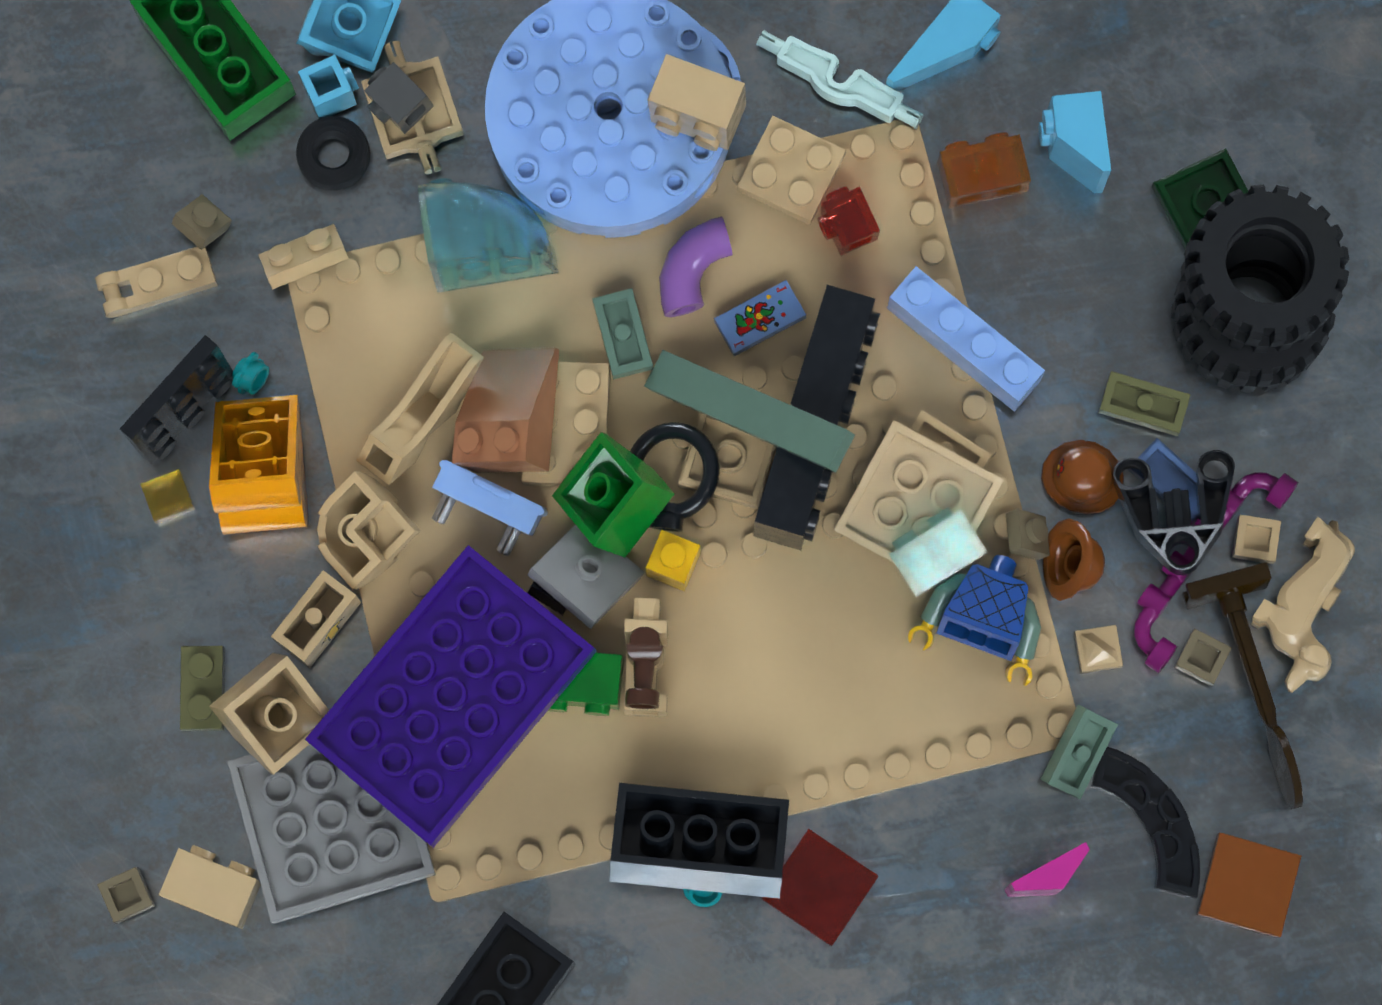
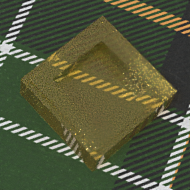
(167, 496)

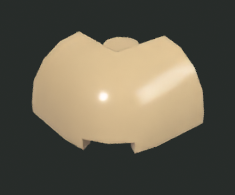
(362, 529)

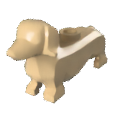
(1301, 601)

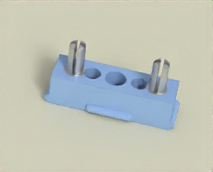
(488, 498)

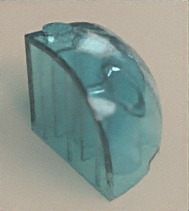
(481, 236)

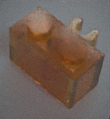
(983, 170)

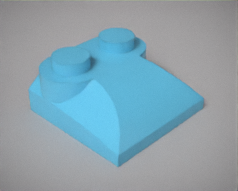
(348, 29)

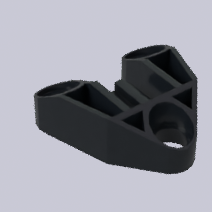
(1141, 510)

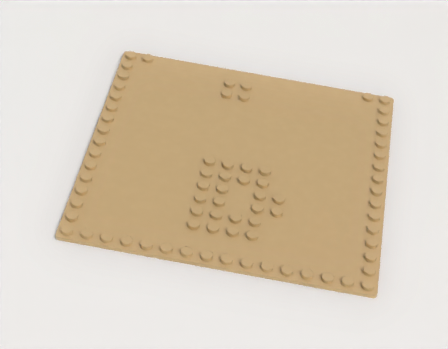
(777, 659)

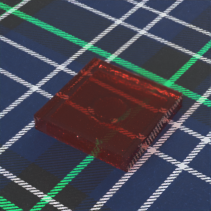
(821, 887)

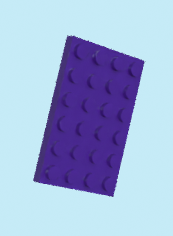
(450, 695)

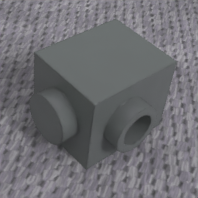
(396, 98)

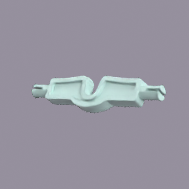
(858, 90)

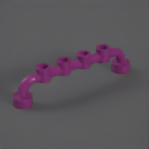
(1155, 599)

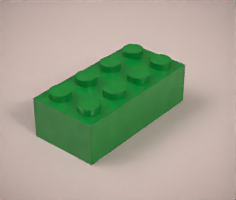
(218, 59)

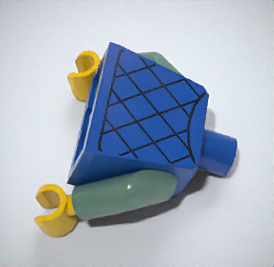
(987, 613)

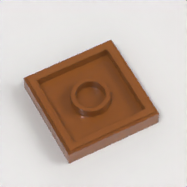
(1249, 885)

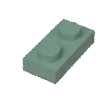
(622, 333)
(1079, 752)

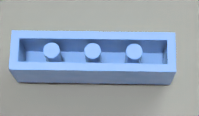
(965, 338)

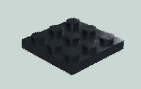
(178, 401)

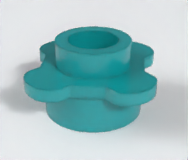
(250, 374)

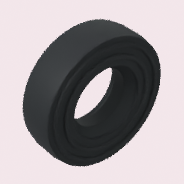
(333, 128)

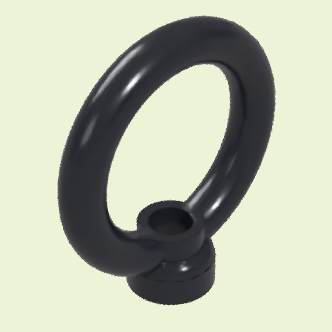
(673, 514)

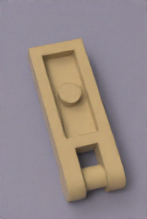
(157, 281)

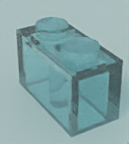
(937, 551)

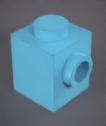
(329, 86)

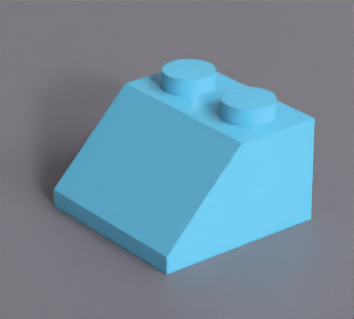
(1078, 137)

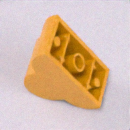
(258, 465)

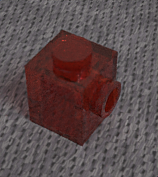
(848, 220)

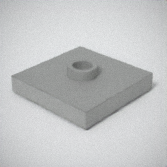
(584, 576)

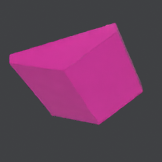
(1049, 878)

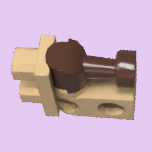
(645, 656)

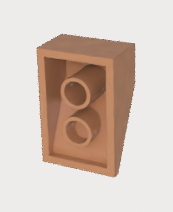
(508, 412)

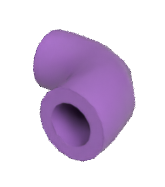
(686, 264)

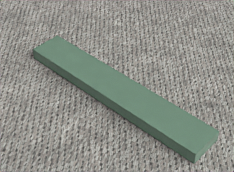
(750, 411)

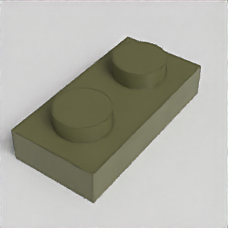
(1144, 403)
(200, 686)

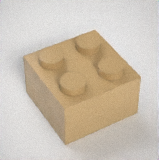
(696, 103)

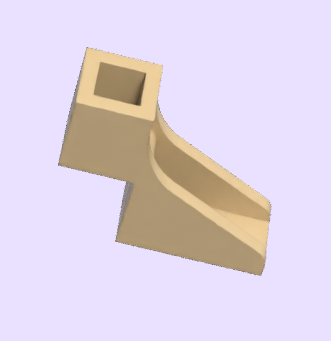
(424, 408)

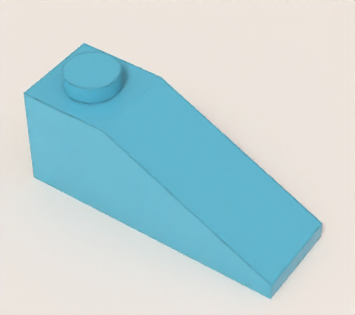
(949, 40)

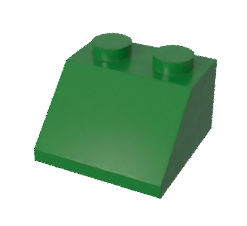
(612, 496)

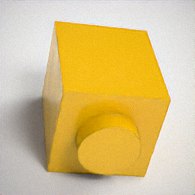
(673, 560)

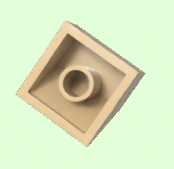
(271, 711)

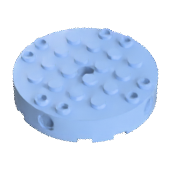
(547, 107)

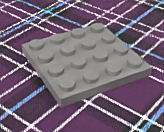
(321, 836)

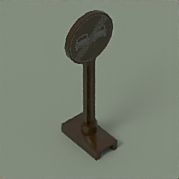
(1229, 591)

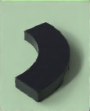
(1161, 816)

